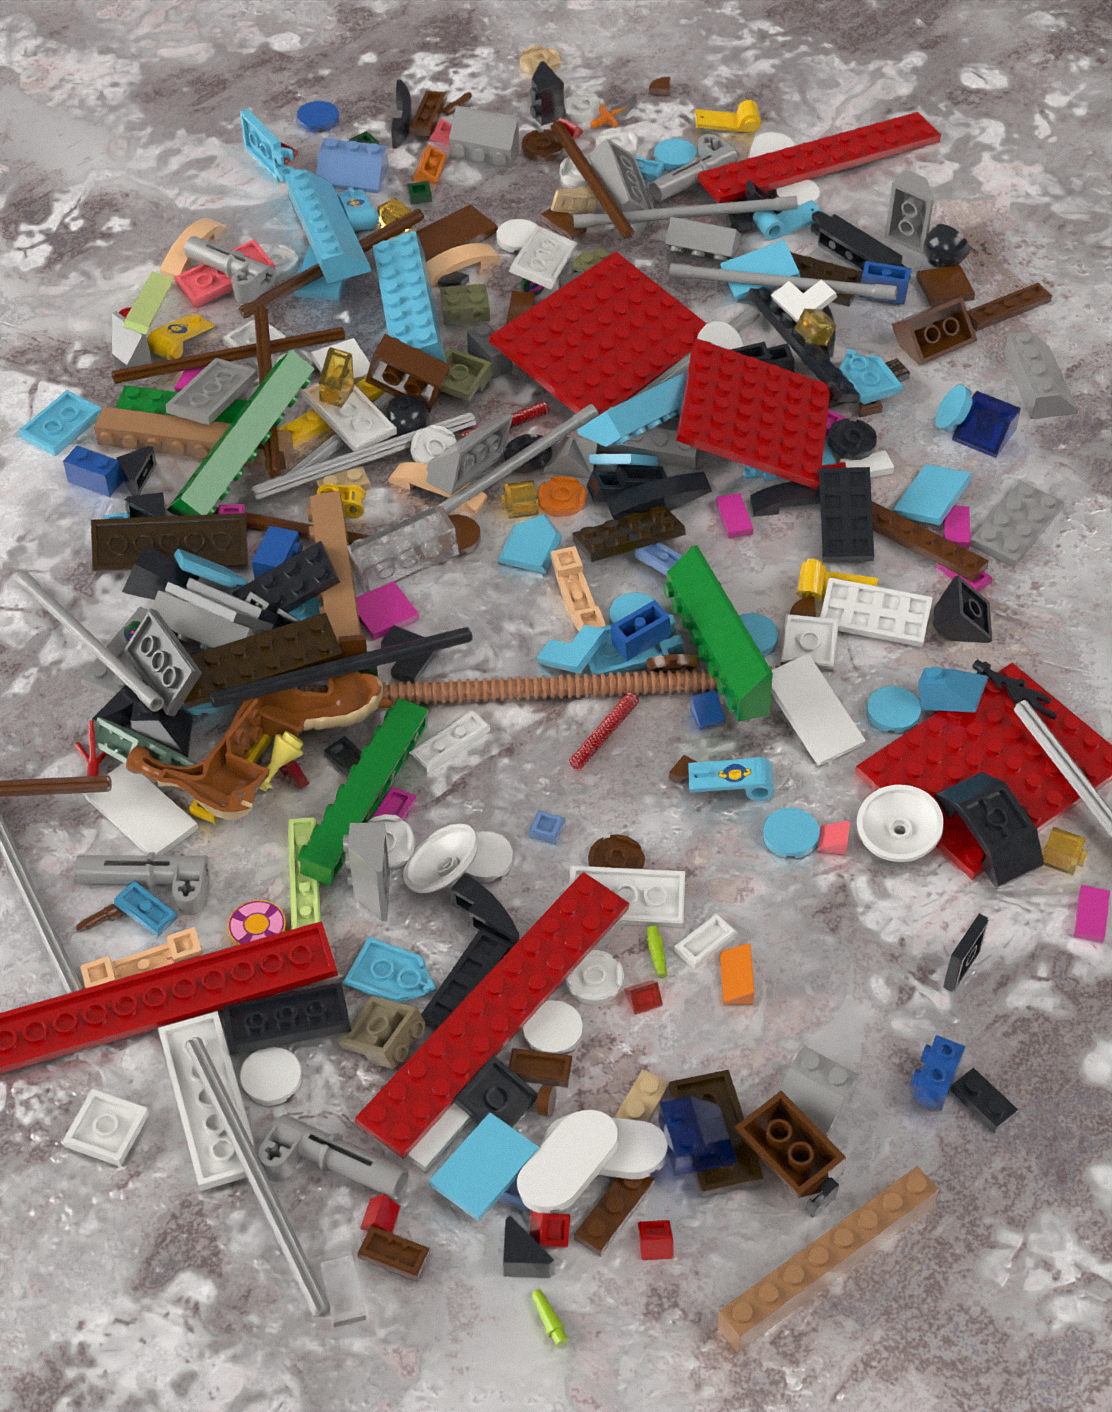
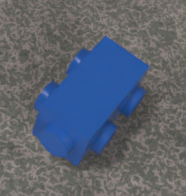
(938, 1073)

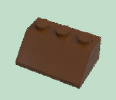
(935, 331)
(406, 371)
(792, 1145)

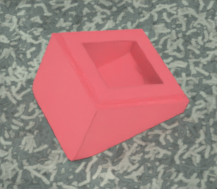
(441, 132)
(834, 838)

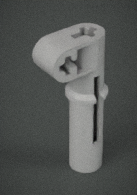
(711, 154)
(247, 275)
(151, 870)
(329, 1152)

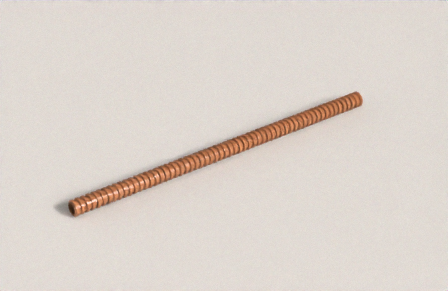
(546, 687)

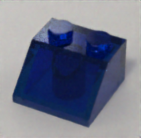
(987, 424)
(695, 1135)

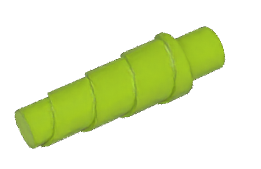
(656, 948)
(550, 1319)

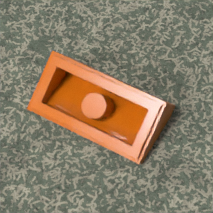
(429, 165)
(737, 975)

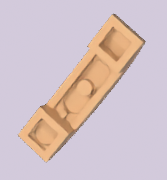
(459, 258)
(176, 260)
(416, 474)
(575, 588)
(180, 947)

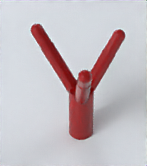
(92, 760)

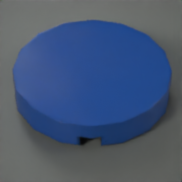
(317, 116)

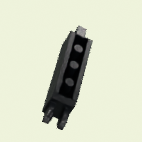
(851, 243)

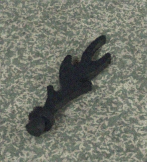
(1015, 688)

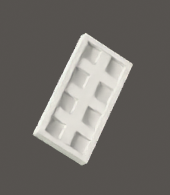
(877, 611)

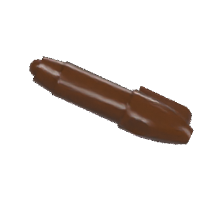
(450, 108)
(109, 912)

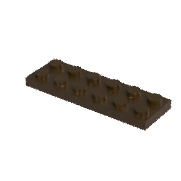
(211, 537)
(264, 656)

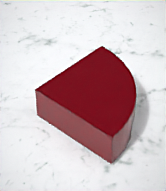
(293, 769)

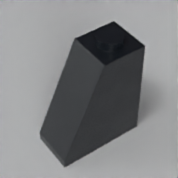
(152, 573)

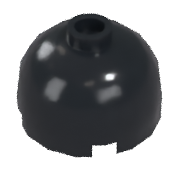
(944, 247)
(406, 414)

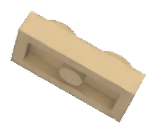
(349, 477)
(643, 1098)

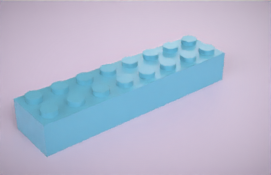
(408, 294)

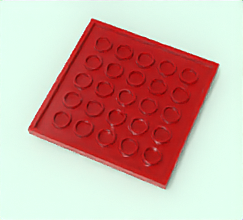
(754, 413)

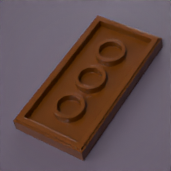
(455, 230)

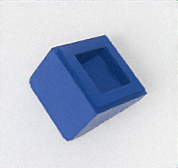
(707, 709)

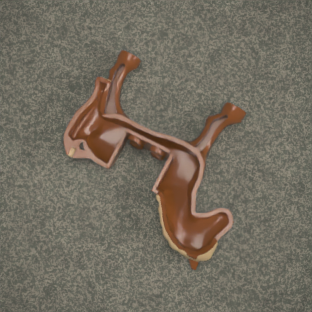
(225, 779)

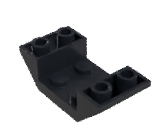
(997, 825)

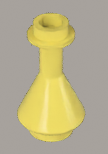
(285, 750)

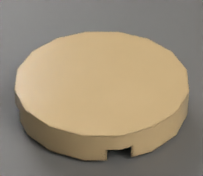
(535, 54)

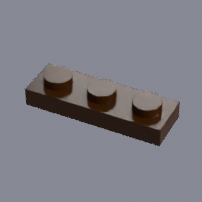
(428, 113)
(612, 1213)

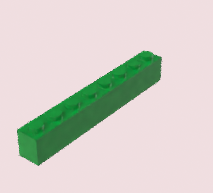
(364, 790)

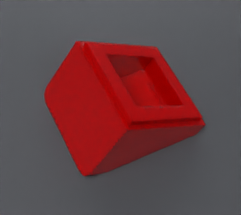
(550, 1229)
(655, 1240)

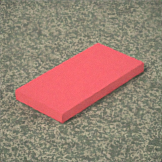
(207, 284)

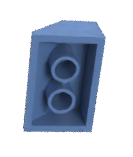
(352, 164)

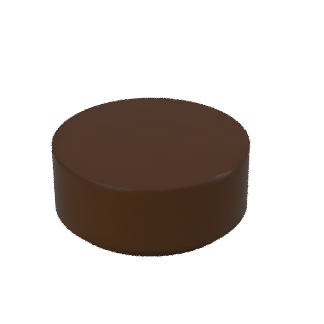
(546, 1100)

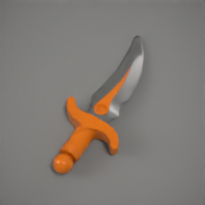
(614, 113)

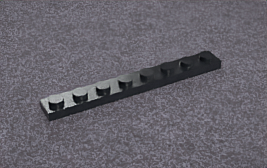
(810, 354)

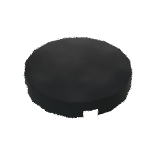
(852, 439)
(520, 443)

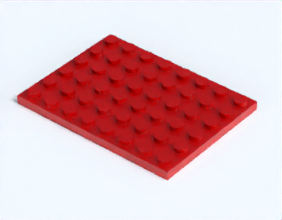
(600, 336)
(998, 743)

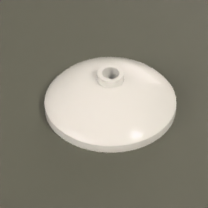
(903, 810)
(441, 858)

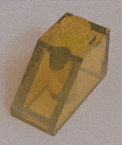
(336, 378)

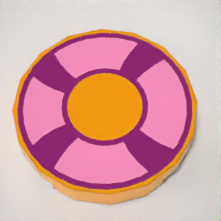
(255, 921)

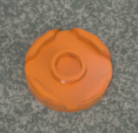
(562, 496)

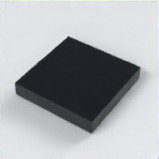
(966, 952)
(497, 1092)

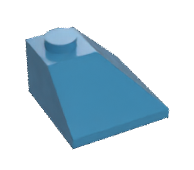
(950, 689)

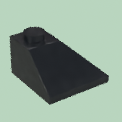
(963, 614)
(163, 728)

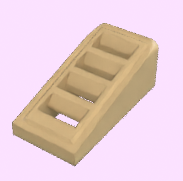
(587, 204)

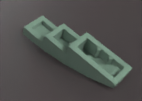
(120, 741)

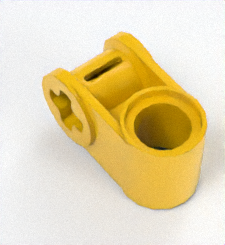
(346, 494)

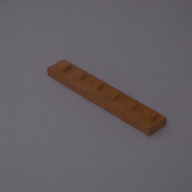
(927, 543)

